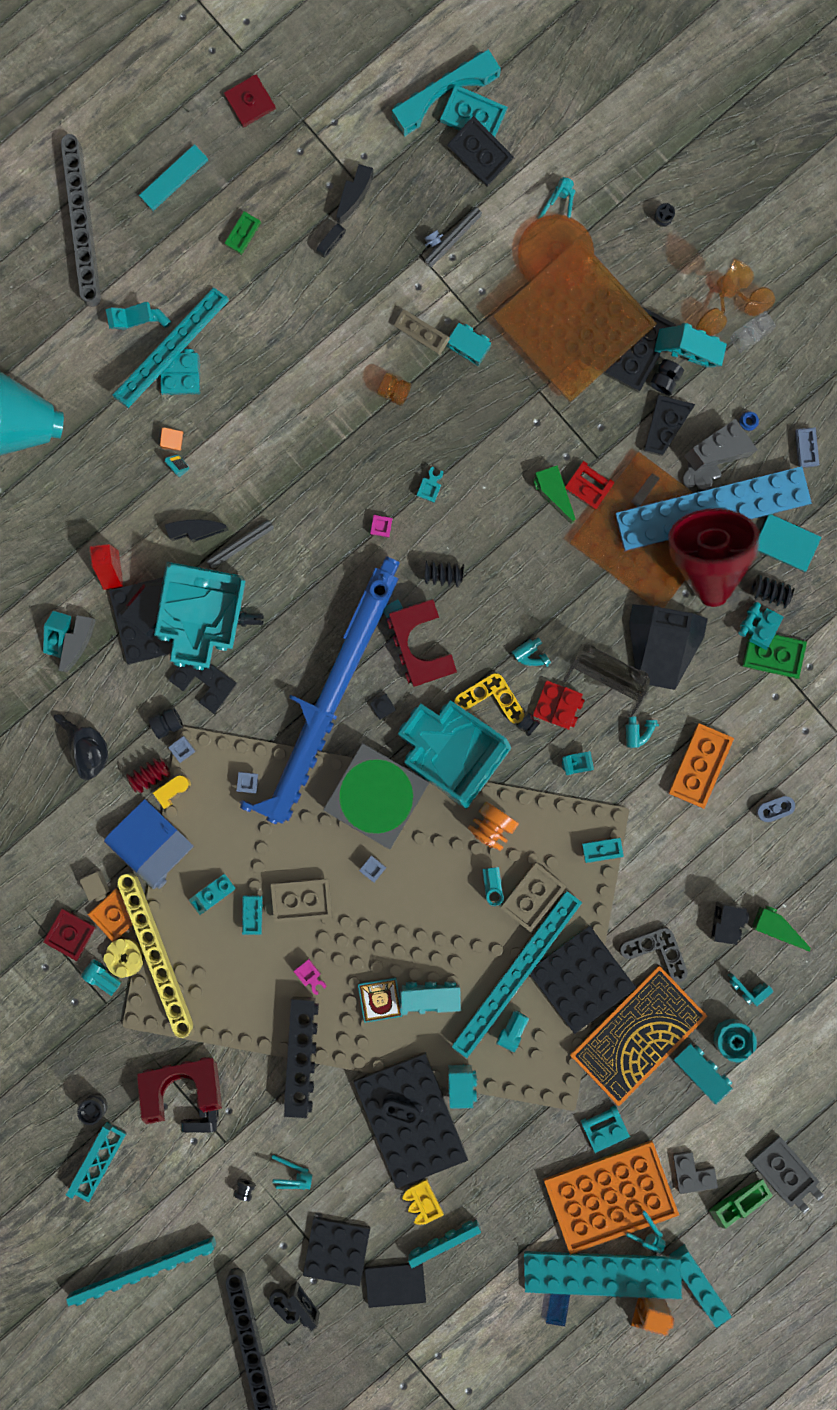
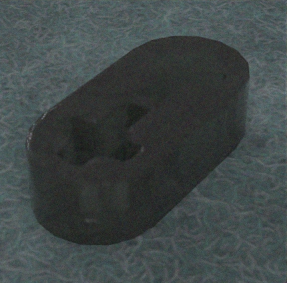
(645, 490)

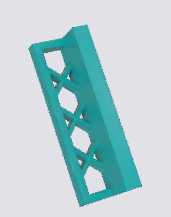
(88, 1162)

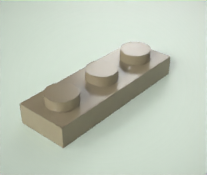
(421, 331)

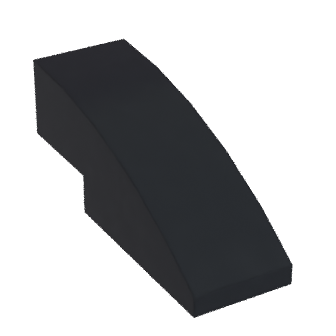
(354, 192)
(194, 529)

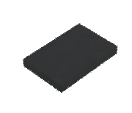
(480, 151)
(395, 1285)

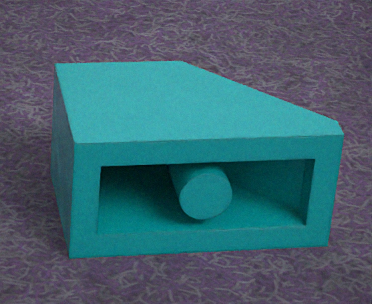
(54, 633)

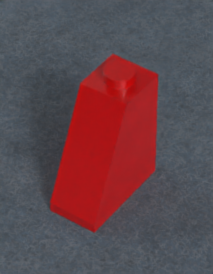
(107, 566)

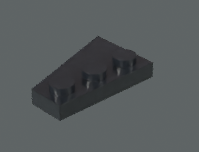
(665, 423)

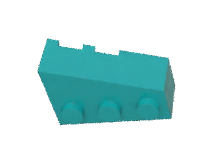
(692, 344)

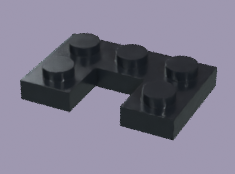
(219, 684)

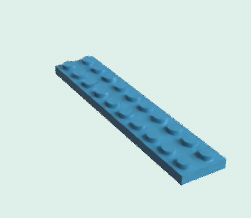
(749, 497)

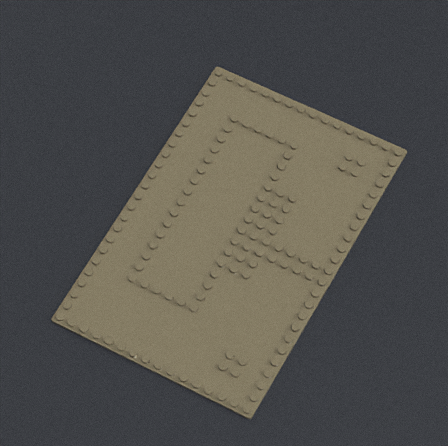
(414, 923)

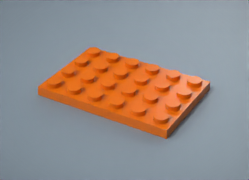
(609, 1195)

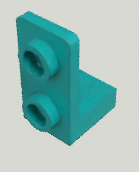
(129, 317)
(212, 894)
(759, 993)

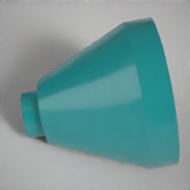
(25, 418)

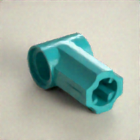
(492, 884)
(97, 975)
(510, 1036)

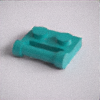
(607, 1134)

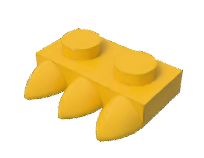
(424, 1202)

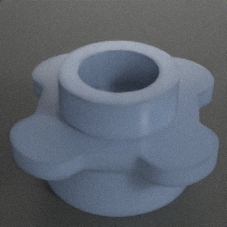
(433, 238)

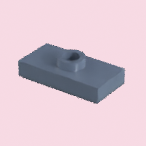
(807, 447)

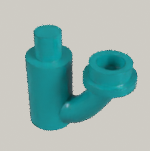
(526, 649)
(632, 732)

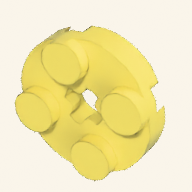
(113, 957)

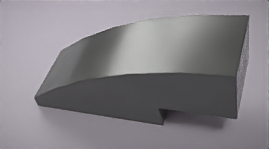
(76, 643)

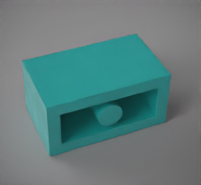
(469, 344)

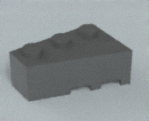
(721, 447)

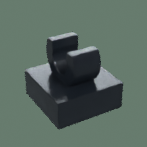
(213, 1115)

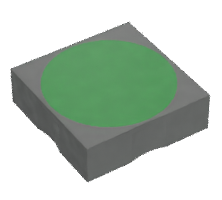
(376, 796)

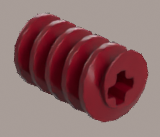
(148, 775)

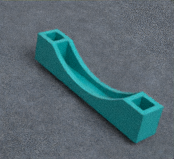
(476, 72)

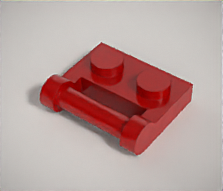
(585, 490)

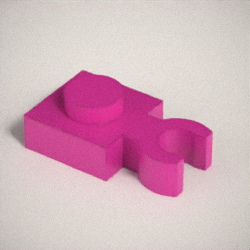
(308, 974)

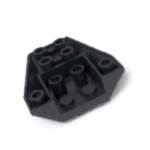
(664, 642)

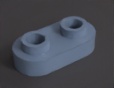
(775, 809)

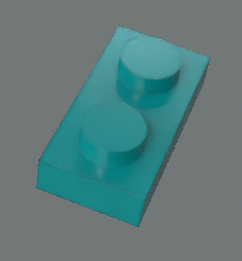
(602, 850)

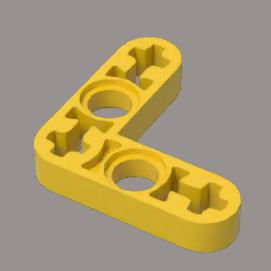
(497, 692)

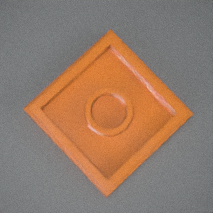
(112, 915)

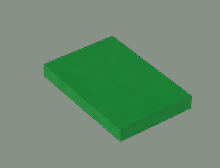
(781, 658)

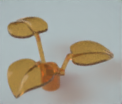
(737, 277)

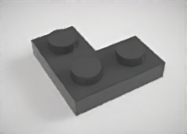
(690, 1179)

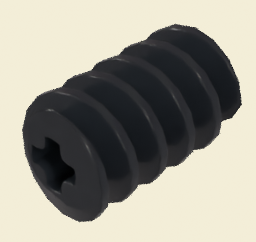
(444, 573)
(772, 591)

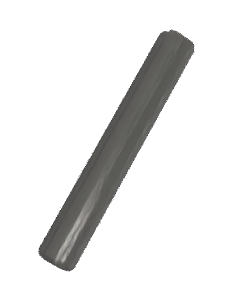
(453, 237)
(240, 544)

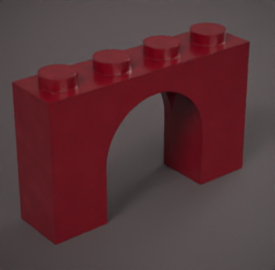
(419, 670)
(154, 1083)

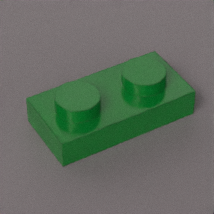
(242, 233)

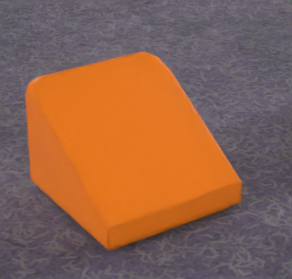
(171, 439)

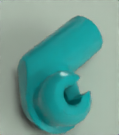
(159, 316)

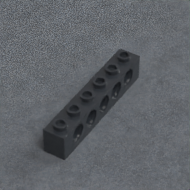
(293, 1107)

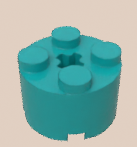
(743, 1047)

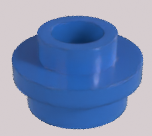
(749, 415)

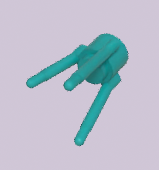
(562, 190)
(302, 1181)
(652, 1241)

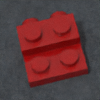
(558, 705)

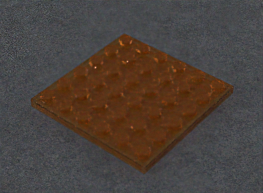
(574, 320)
(645, 569)

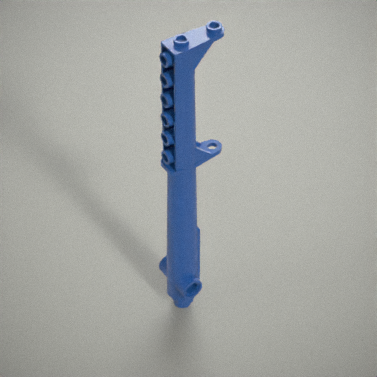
(320, 716)

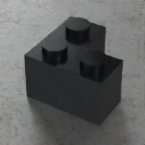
(727, 922)

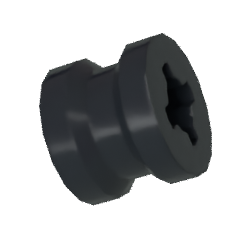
(666, 210)
(528, 724)
(244, 1189)

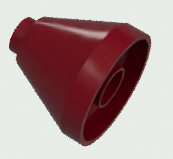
(713, 551)

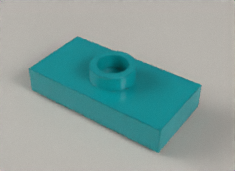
(252, 914)

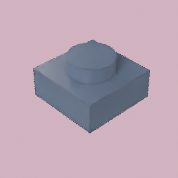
(182, 749)
(247, 782)
(372, 869)

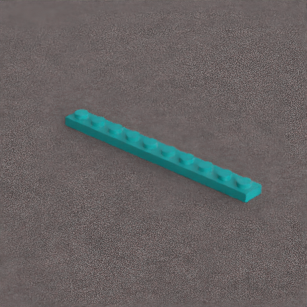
(516, 974)

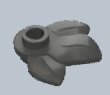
(701, 478)

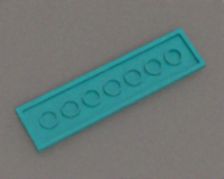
(603, 1275)

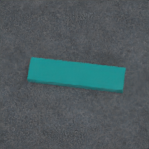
(173, 177)

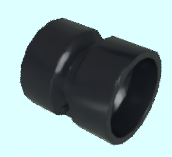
(665, 380)
(164, 723)
(92, 1109)

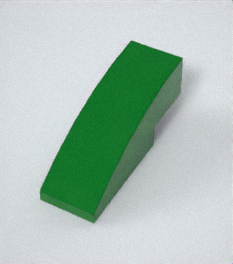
(740, 1203)

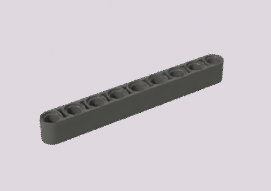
(77, 212)

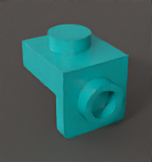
(577, 763)

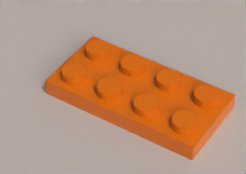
(701, 765)

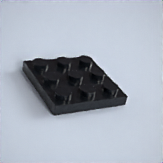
(336, 1251)

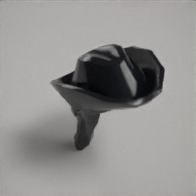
(86, 748)

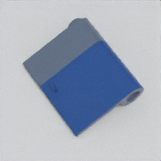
(148, 844)

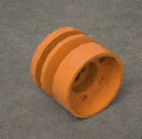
(492, 826)

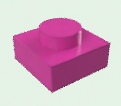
(381, 526)

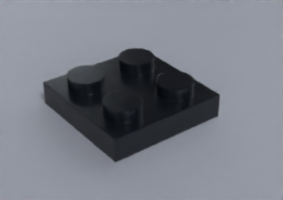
(302, 1304)

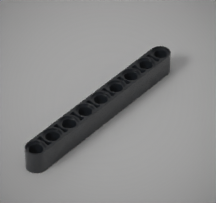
(247, 1346)

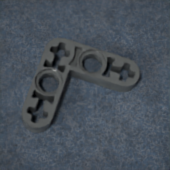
(657, 943)

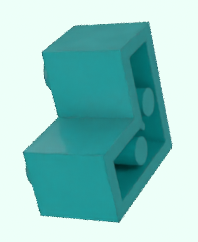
(461, 1085)

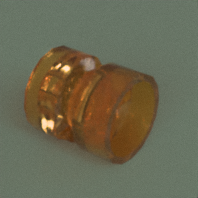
(394, 389)

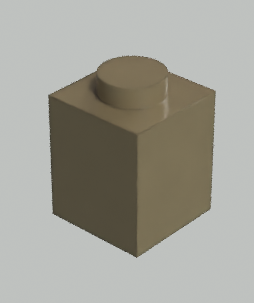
(95, 886)

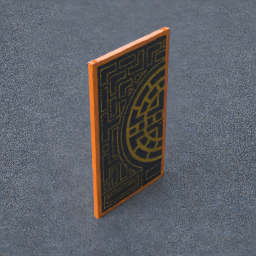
(638, 1035)

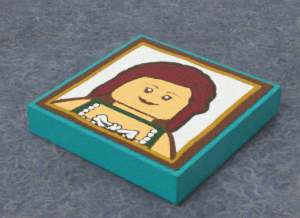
(380, 1000)

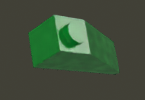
(553, 490)
(774, 925)

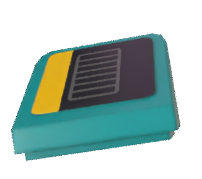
(177, 464)

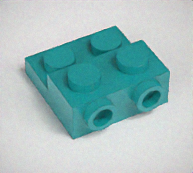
(182, 375)

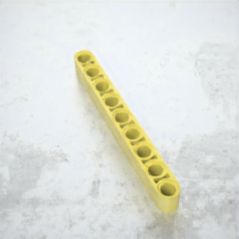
(155, 964)

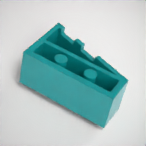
(430, 997)
(704, 1073)

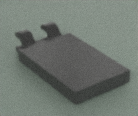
(787, 1173)

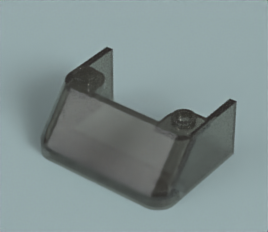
(610, 672)

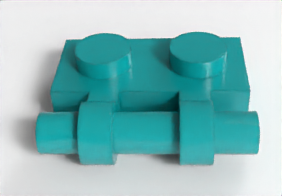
(766, 628)

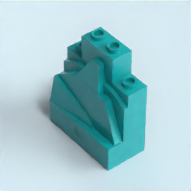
(198, 612)
(453, 750)

